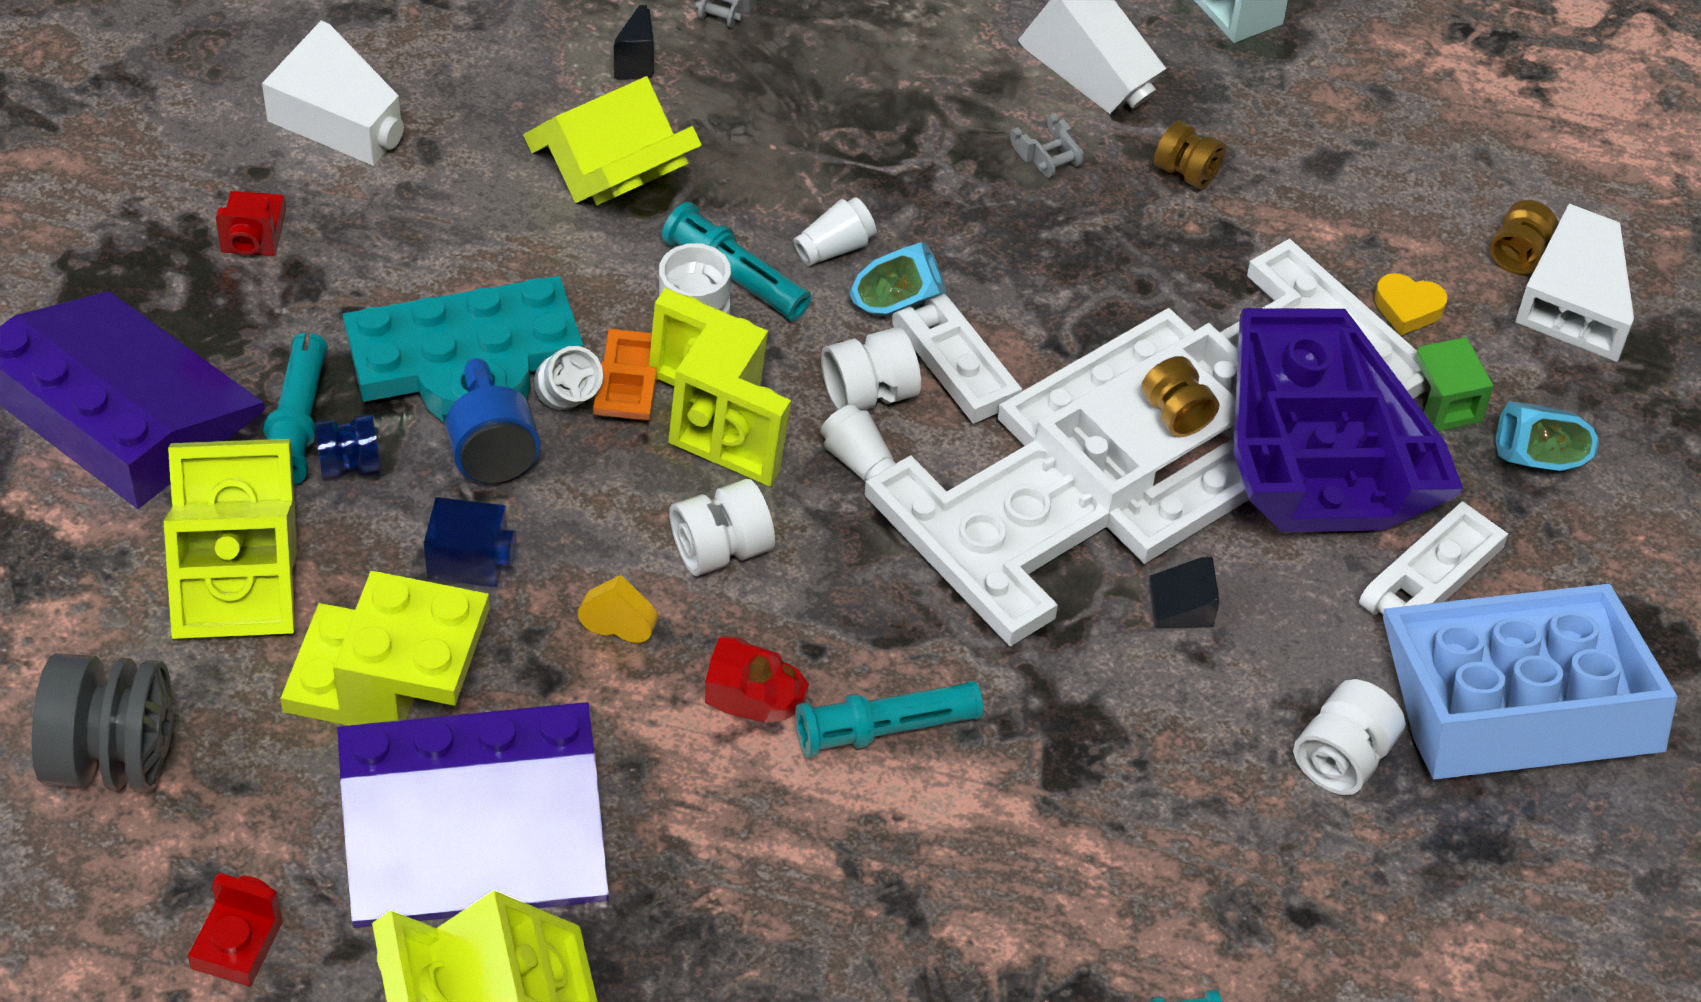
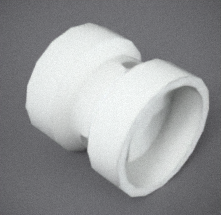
(579, 373)

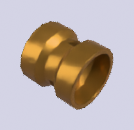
(1190, 154)
(1523, 236)
(1177, 392)

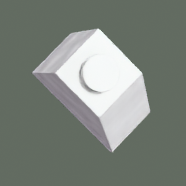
(1095, 51)
(334, 97)
(1581, 286)

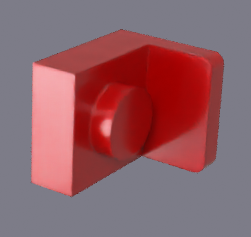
(251, 223)
(237, 929)

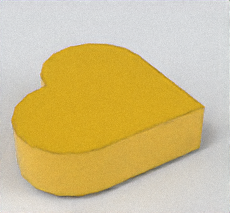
(1409, 303)
(618, 610)

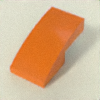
(627, 381)

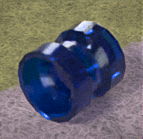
(347, 446)

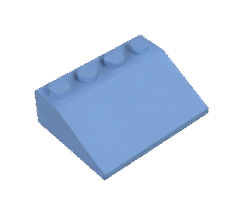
(1528, 681)

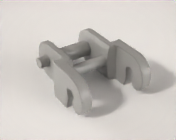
(732, 15)
(1032, 150)

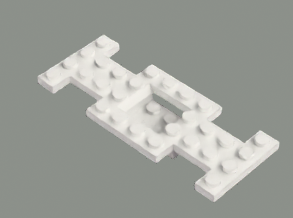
(1096, 456)

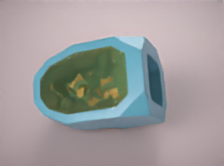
(898, 281)
(1544, 437)

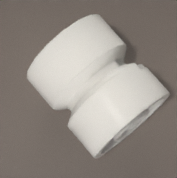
(698, 273)
(879, 369)
(728, 525)
(1349, 737)

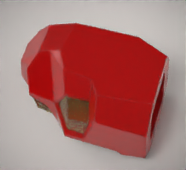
(753, 682)

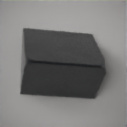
(635, 47)
(1185, 595)

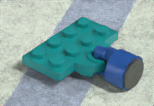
(469, 364)

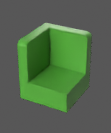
(1457, 383)

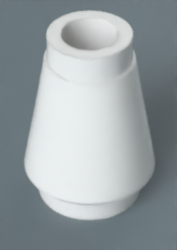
(836, 232)
(856, 442)

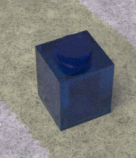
(468, 542)

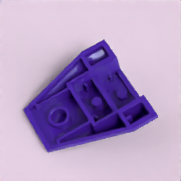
(1330, 427)

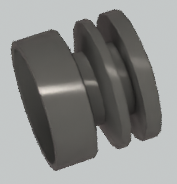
(101, 722)

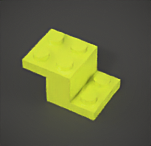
(613, 143)
(717, 386)
(231, 538)
(394, 647)
(484, 954)

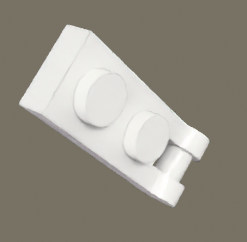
(958, 357)
(1437, 561)

